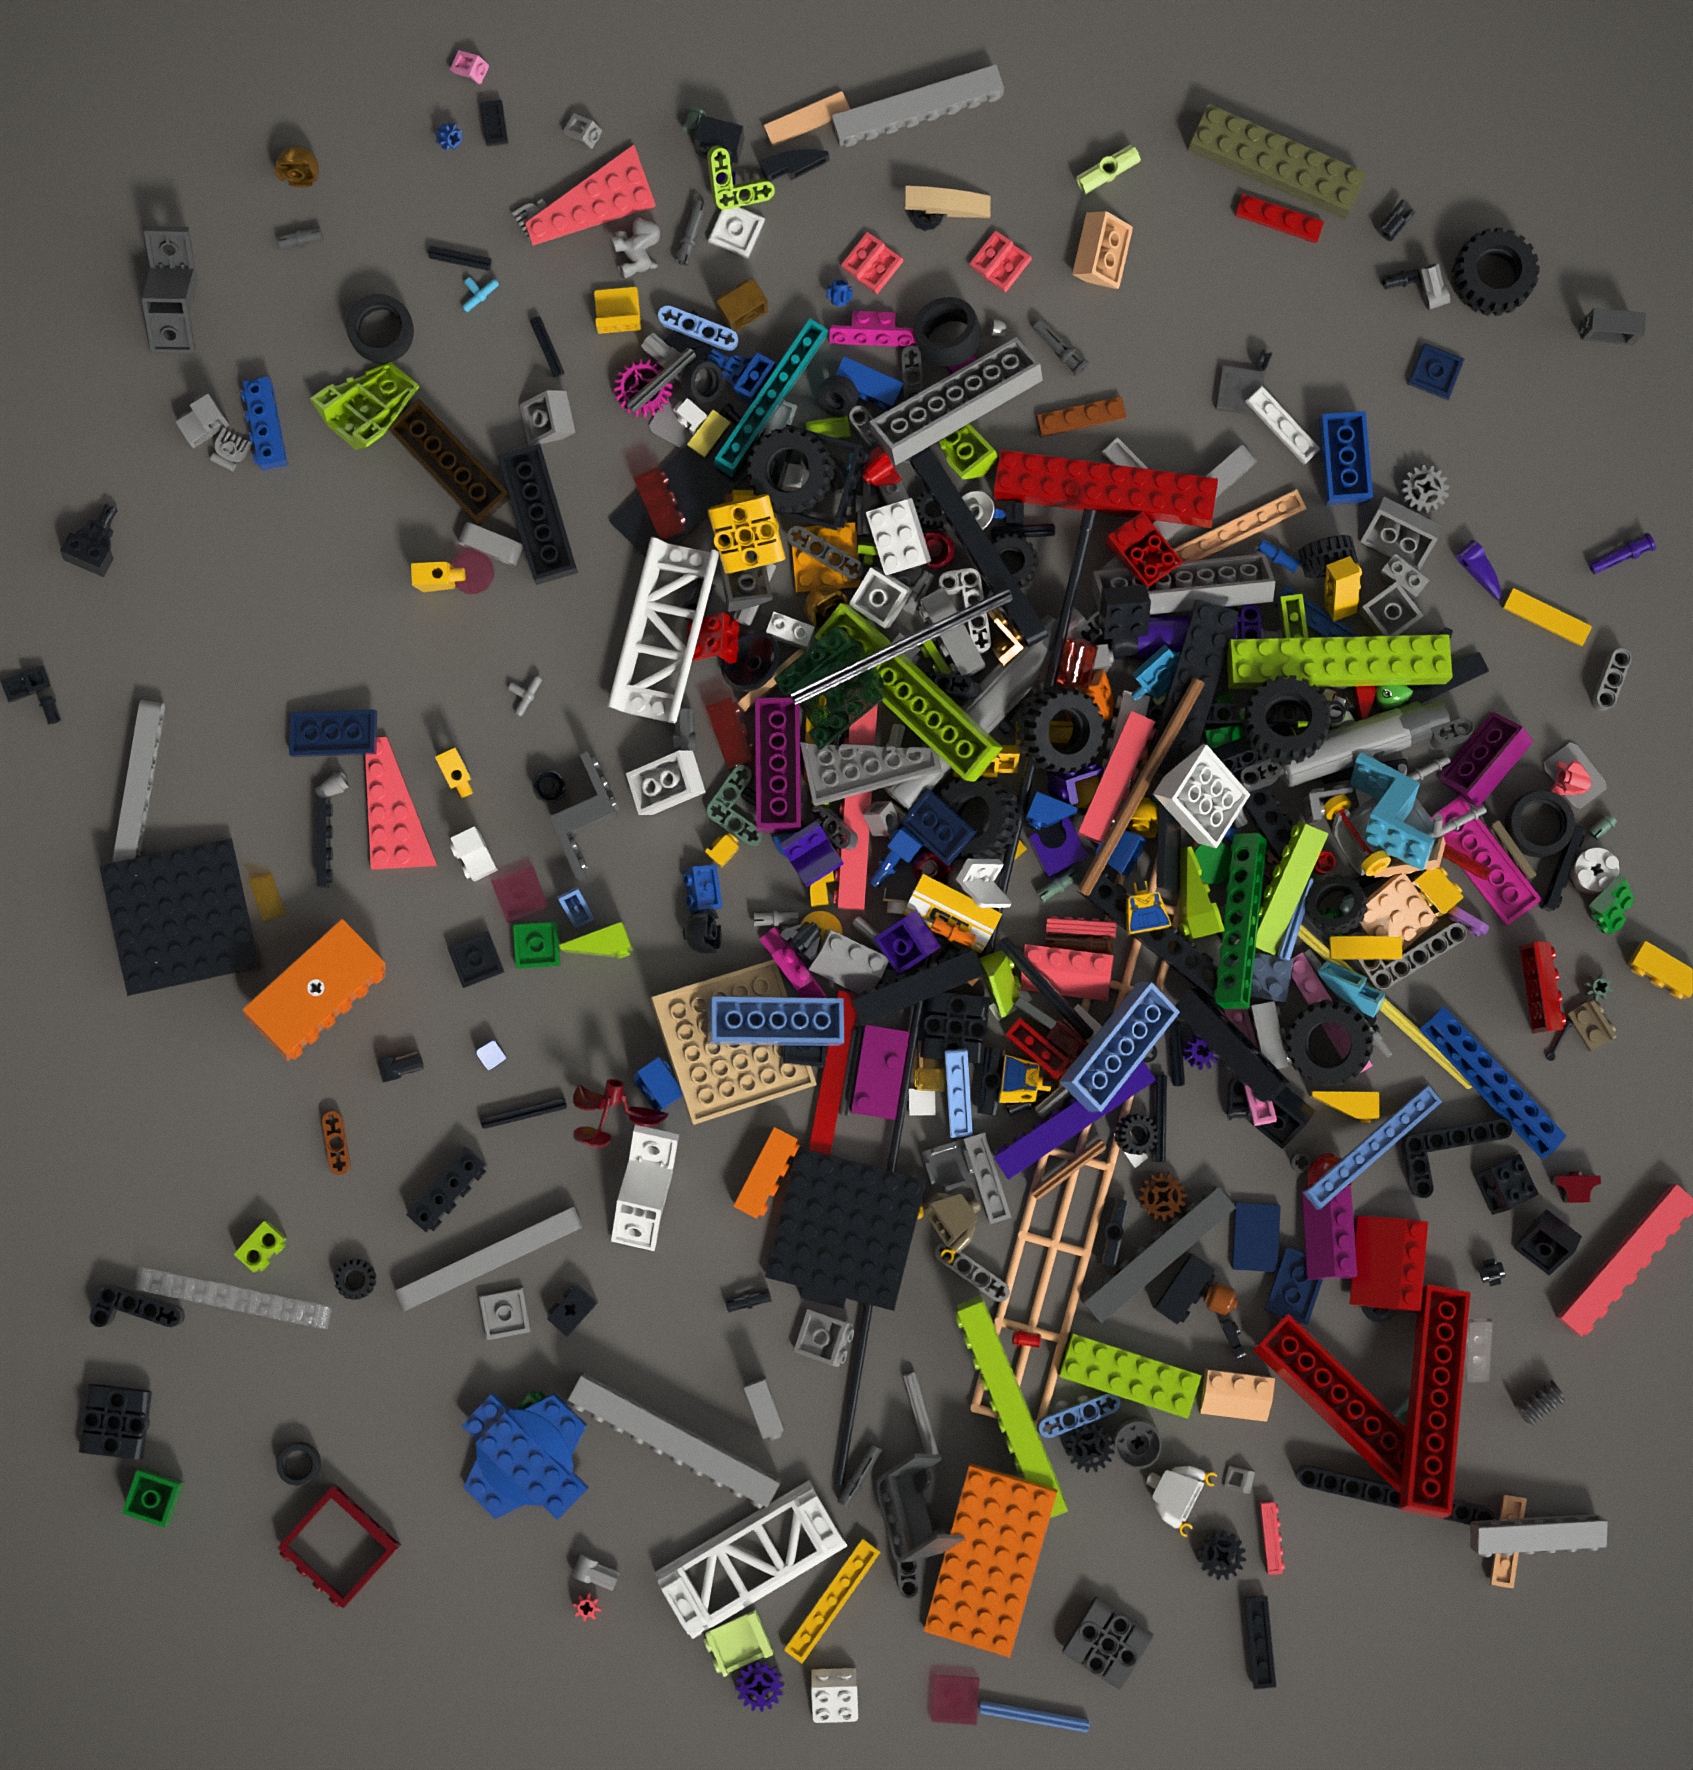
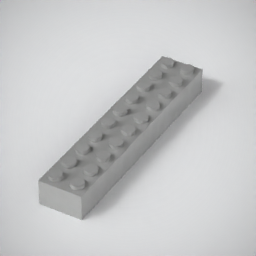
(675, 1440)

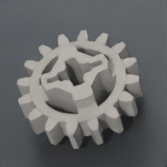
(1433, 490)

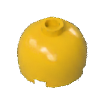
(1145, 819)

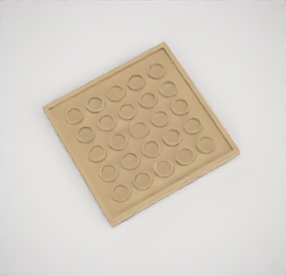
(724, 1077)

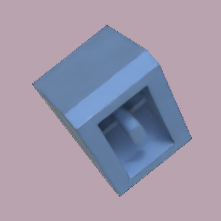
(576, 907)

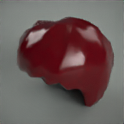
(940, 549)
(929, 864)

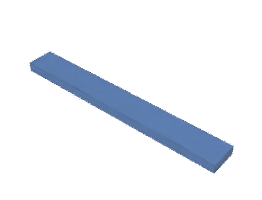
(1372, 1147)

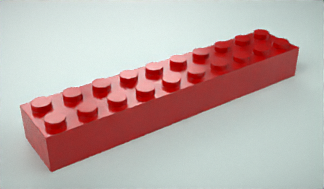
(1105, 488)
(1336, 1397)
(1435, 1402)

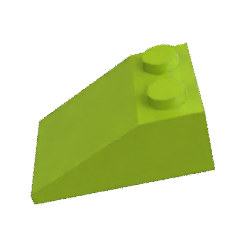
(607, 942)
(1000, 981)

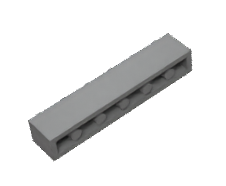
(1538, 1534)

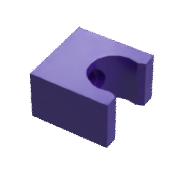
(1059, 858)

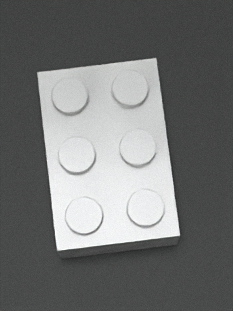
(898, 536)
(665, 782)

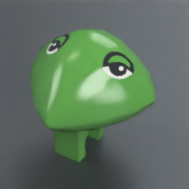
(1392, 696)

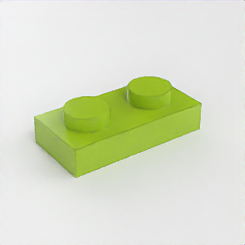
(939, 665)

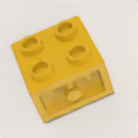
(617, 310)

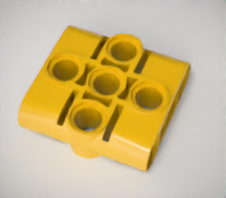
(735, 553)

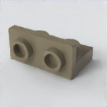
(1592, 1024)

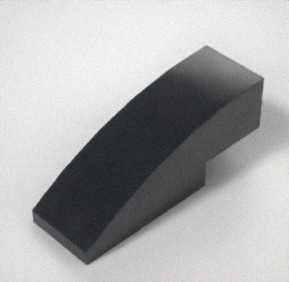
(793, 163)

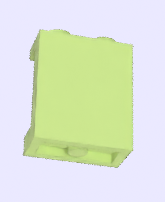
(738, 1643)

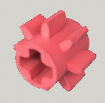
(592, 1603)

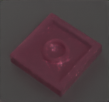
(520, 894)
(955, 1699)

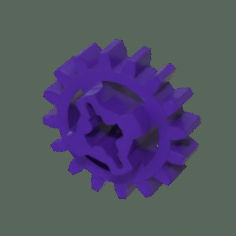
(749, 1687)

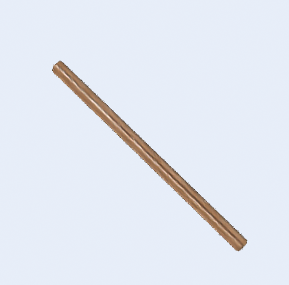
(1141, 786)

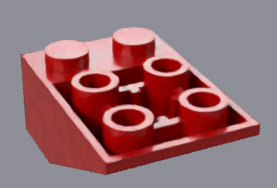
(1143, 550)

